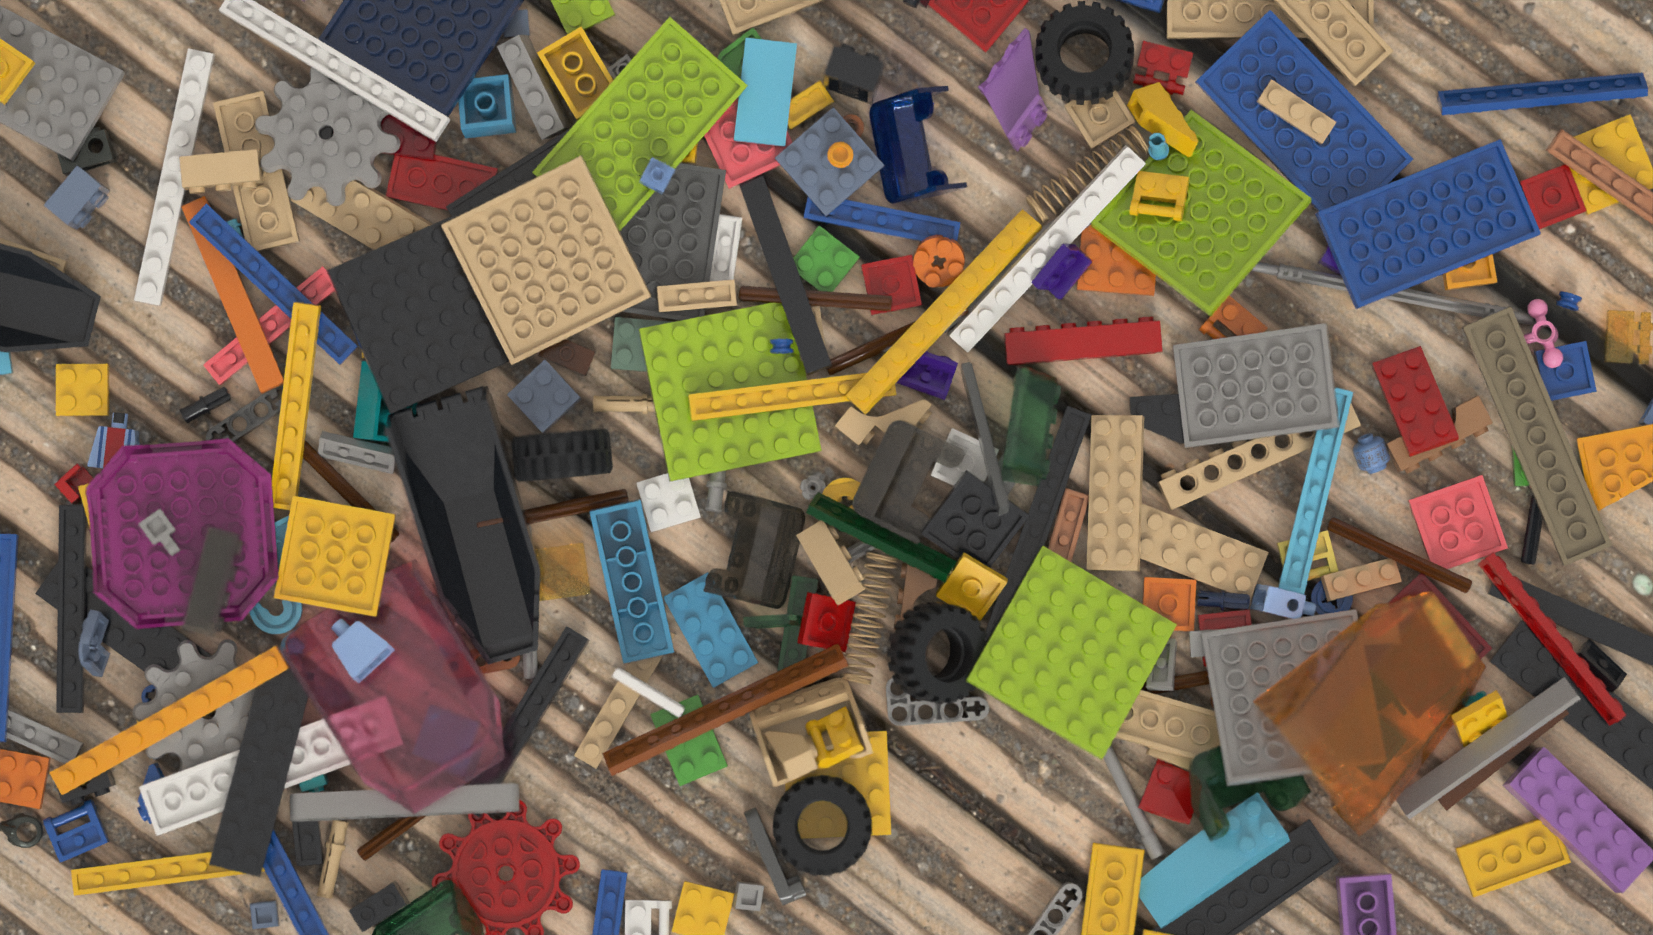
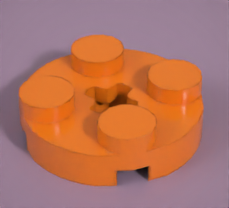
(945, 248)

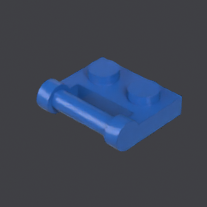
(78, 839)

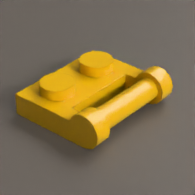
(1159, 188)
(842, 735)

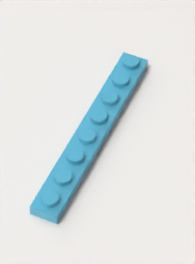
(1313, 500)

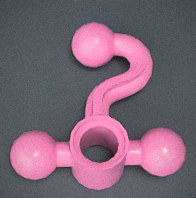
(1552, 356)

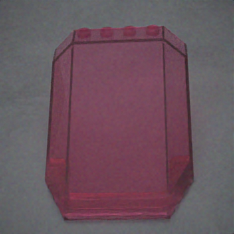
(422, 714)

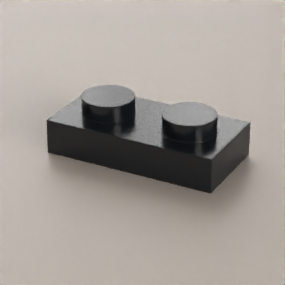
(1602, 665)
(307, 843)

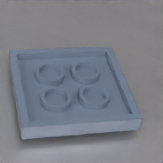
(810, 169)

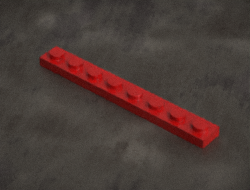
(1546, 632)

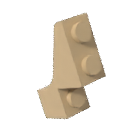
(860, 426)

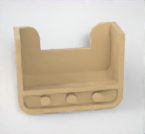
(794, 710)

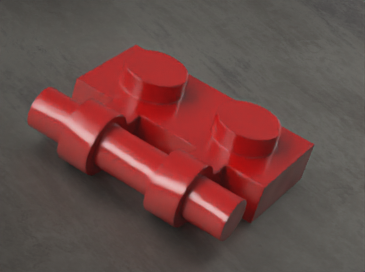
(1163, 60)

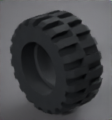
(1084, 20)
(561, 454)
(910, 647)
(822, 861)

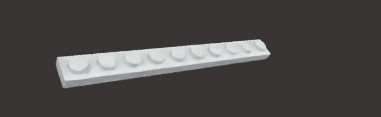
(337, 66)
(170, 191)
(1062, 230)

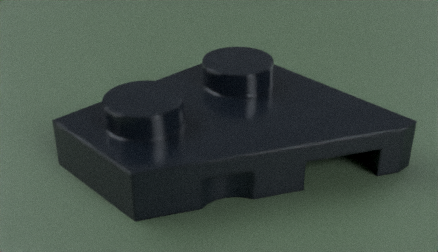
(1160, 415)

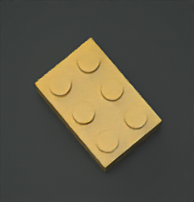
(576, 70)

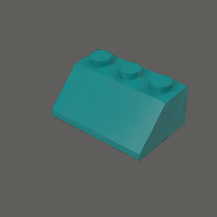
(371, 409)

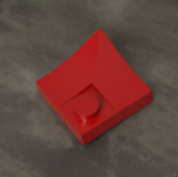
(1168, 793)

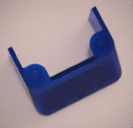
(904, 149)

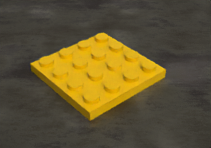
(334, 556)
(868, 776)

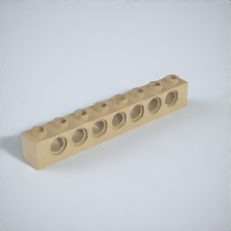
(1176, 496)

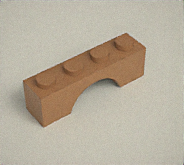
(1468, 419)
(915, 584)

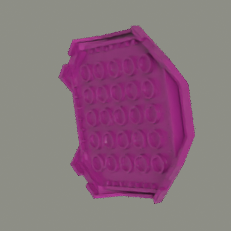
(195, 489)

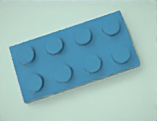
(710, 631)

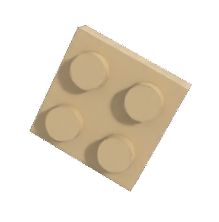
(1101, 120)

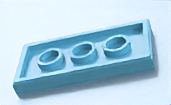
(767, 98)

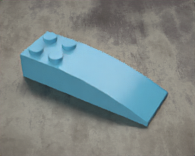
(1206, 866)

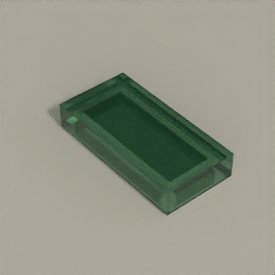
(772, 621)

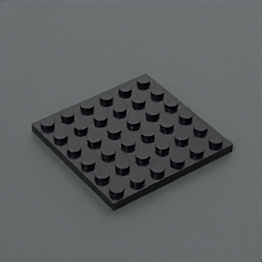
(416, 317)

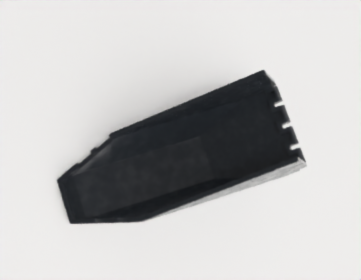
(42, 305)
(454, 478)

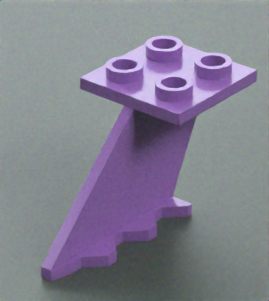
(1015, 92)

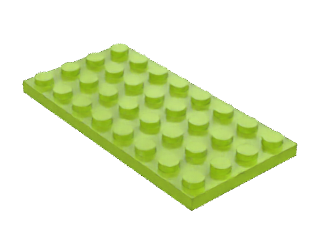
(649, 110)

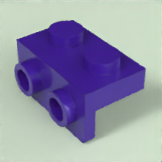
(930, 375)

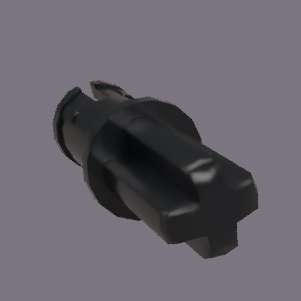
(205, 404)

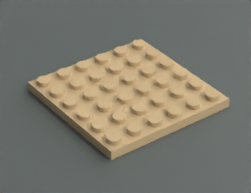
(546, 260)

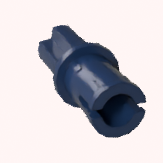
(1224, 600)

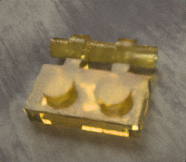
(1620, 336)

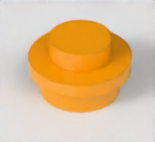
(840, 154)

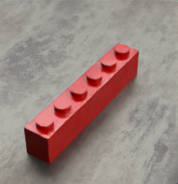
(1082, 342)

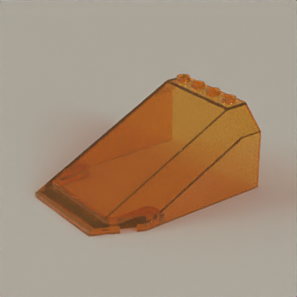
(1376, 703)

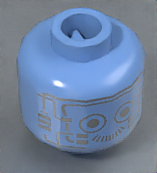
(1371, 453)

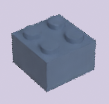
(77, 198)
(544, 396)

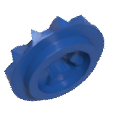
(1318, 596)

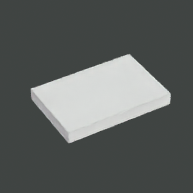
(649, 692)

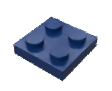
(1572, 376)

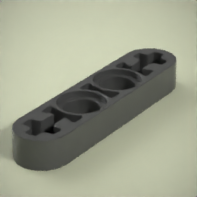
(249, 415)

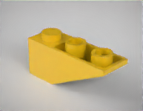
(1158, 114)

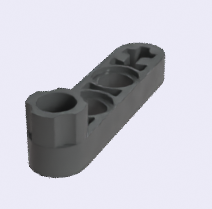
(787, 889)

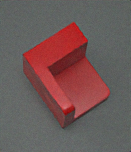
(69, 483)

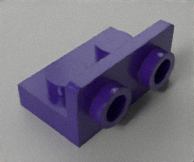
(1062, 270)

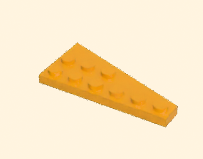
(1617, 462)

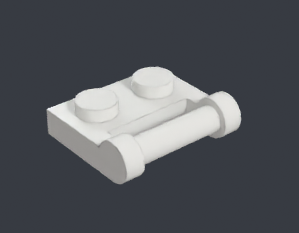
(639, 916)

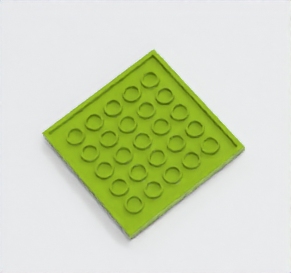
(1228, 222)
(719, 355)
(1071, 652)

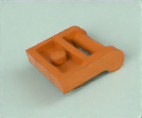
(1234, 318)

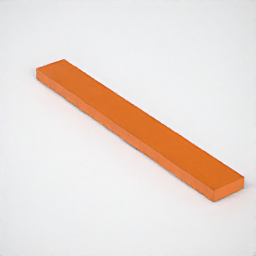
(238, 307)

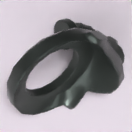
(10, 827)

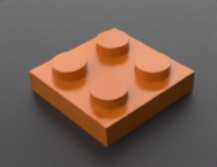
(1172, 600)
(23, 778)

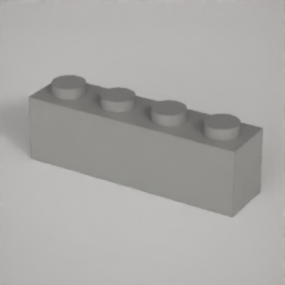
(534, 86)

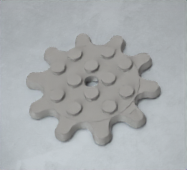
(322, 162)
(205, 737)

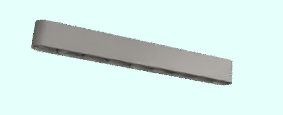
(373, 804)

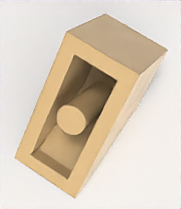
(792, 753)

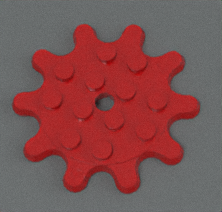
(529, 854)

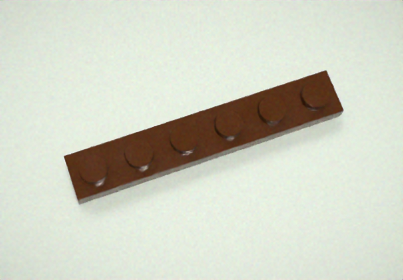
(1476, 779)

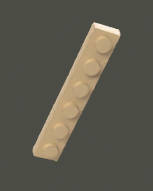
(614, 712)

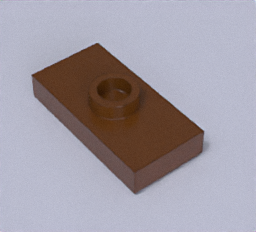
(569, 356)

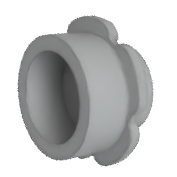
(807, 483)

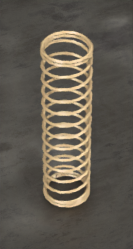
(1036, 206)
(882, 559)

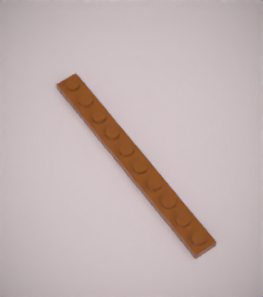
(725, 709)

